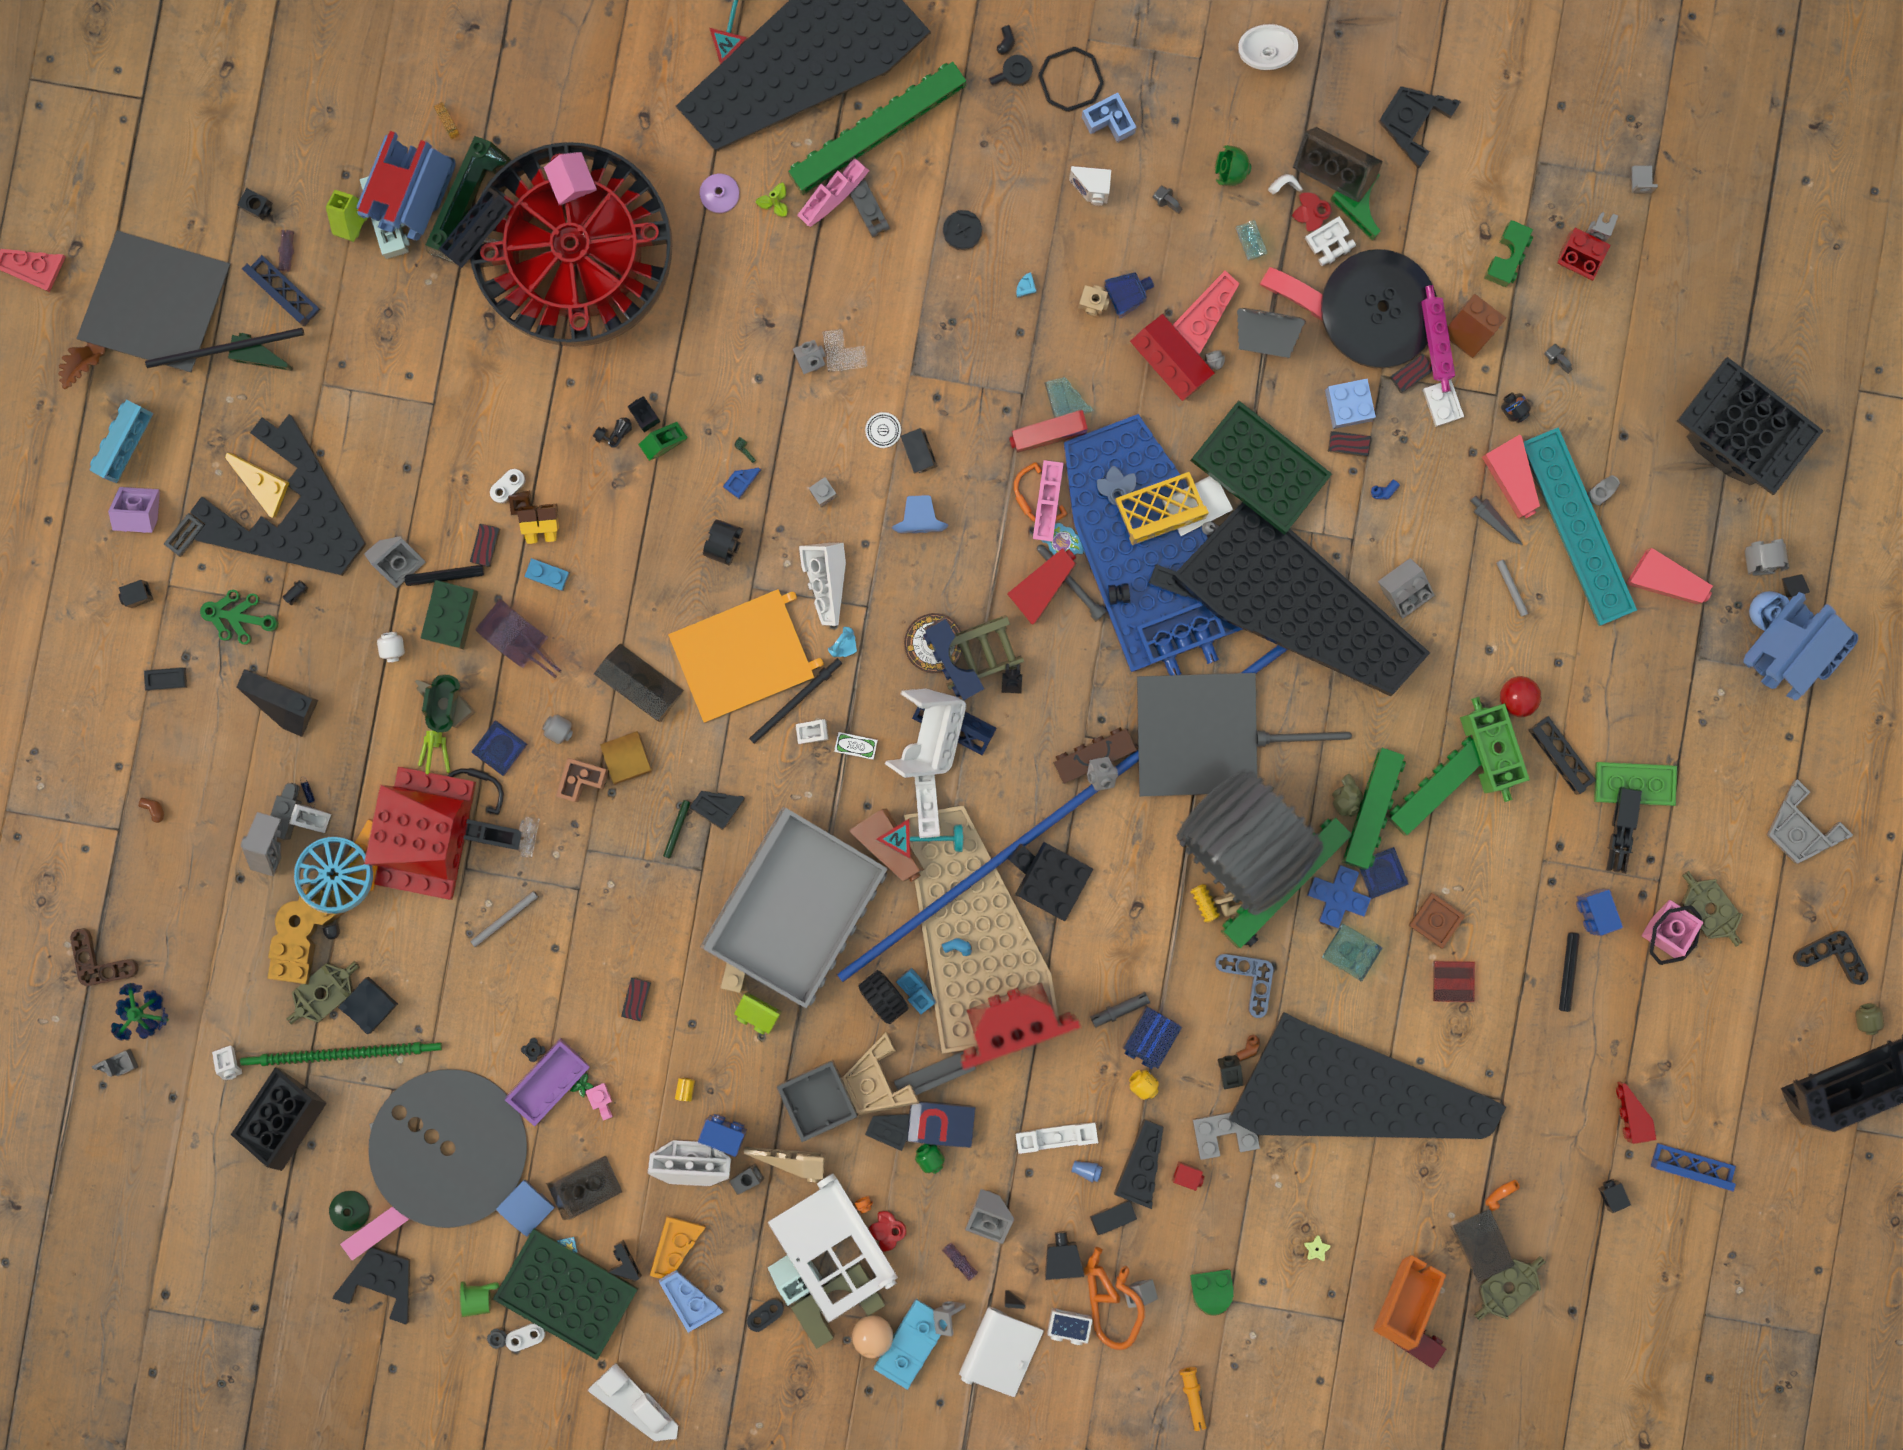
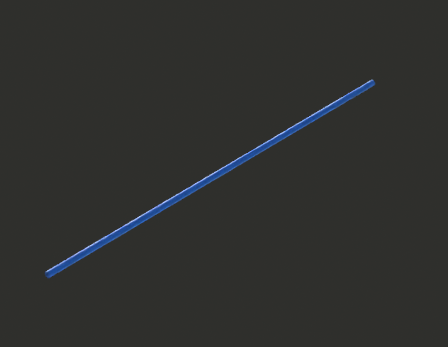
(1003, 855)

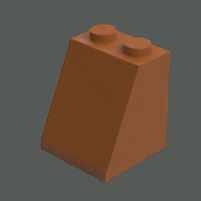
(1474, 325)

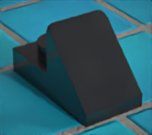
(628, 1266)

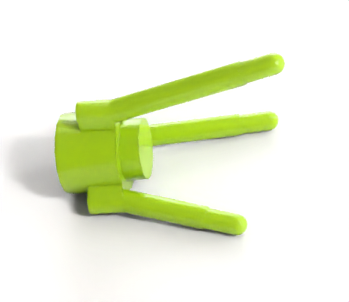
(433, 740)

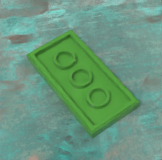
(1655, 782)

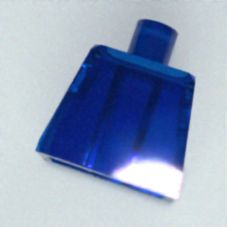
(1127, 292)

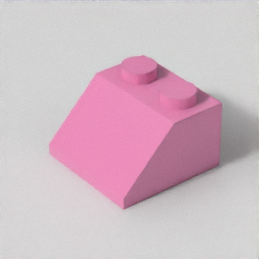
(1675, 931)

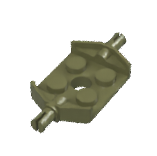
(1725, 916)
(337, 986)
(1524, 1282)

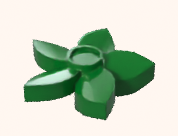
(582, 1085)

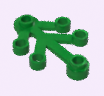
(235, 616)

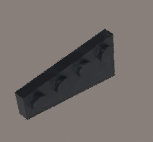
(1139, 1172)

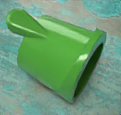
(476, 1299)

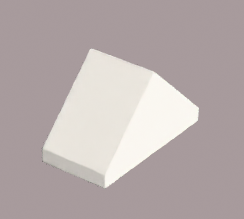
(812, 731)
(309, 818)

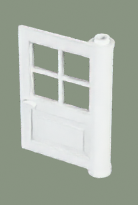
(818, 1226)

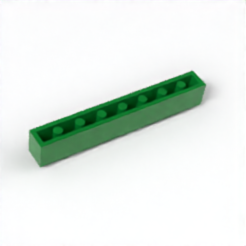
(1245, 925)

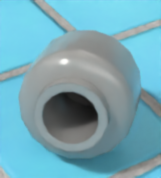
(557, 729)

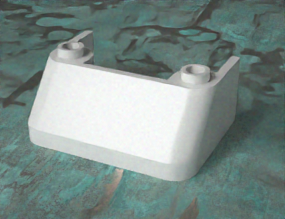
(937, 734)

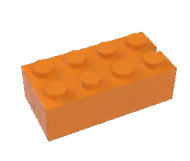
(1409, 1303)

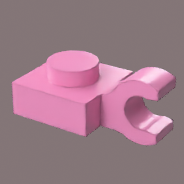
(600, 1097)

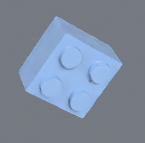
(1350, 403)

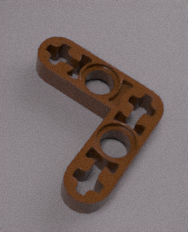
(91, 965)

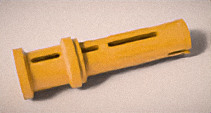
(1192, 1390)

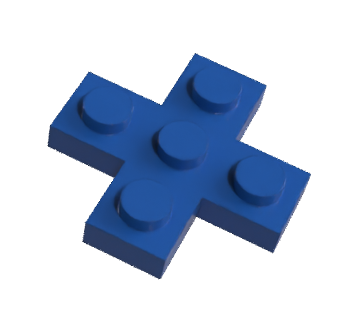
(1339, 896)

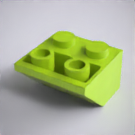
(344, 215)

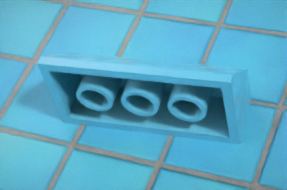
(120, 441)

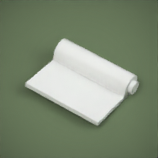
(1000, 1352)

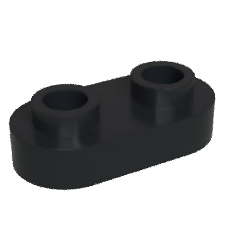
(765, 1314)

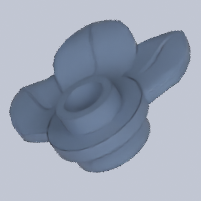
(1116, 483)

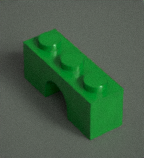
(1516, 238)

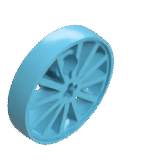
(324, 880)

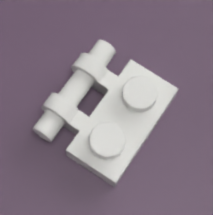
(1328, 235)

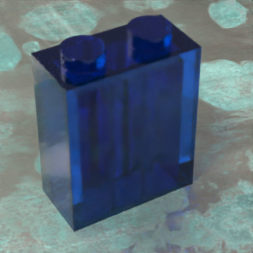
(1151, 1038)

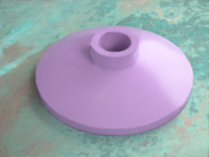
(723, 202)

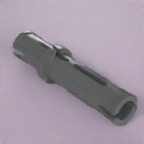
(1116, 1011)

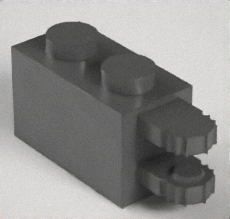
(284, 808)

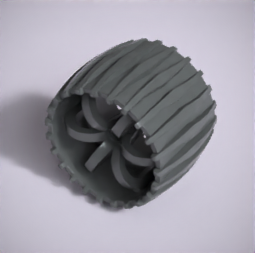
(1250, 841)

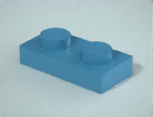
(546, 574)

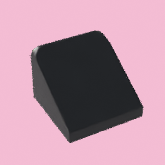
(1795, 584)

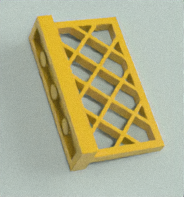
(1166, 524)

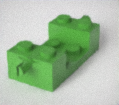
(1503, 768)

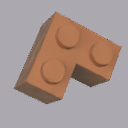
(576, 775)

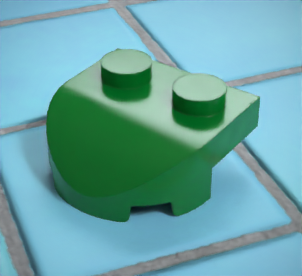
(1212, 1291)

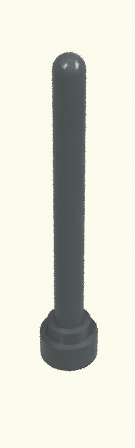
(1095, 609)
(1265, 738)

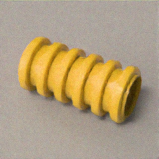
(1205, 903)

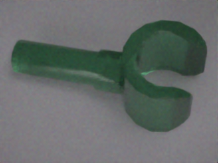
(740, 445)

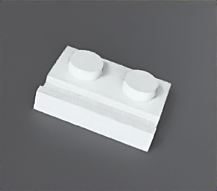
(1443, 406)

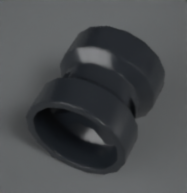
(1119, 593)

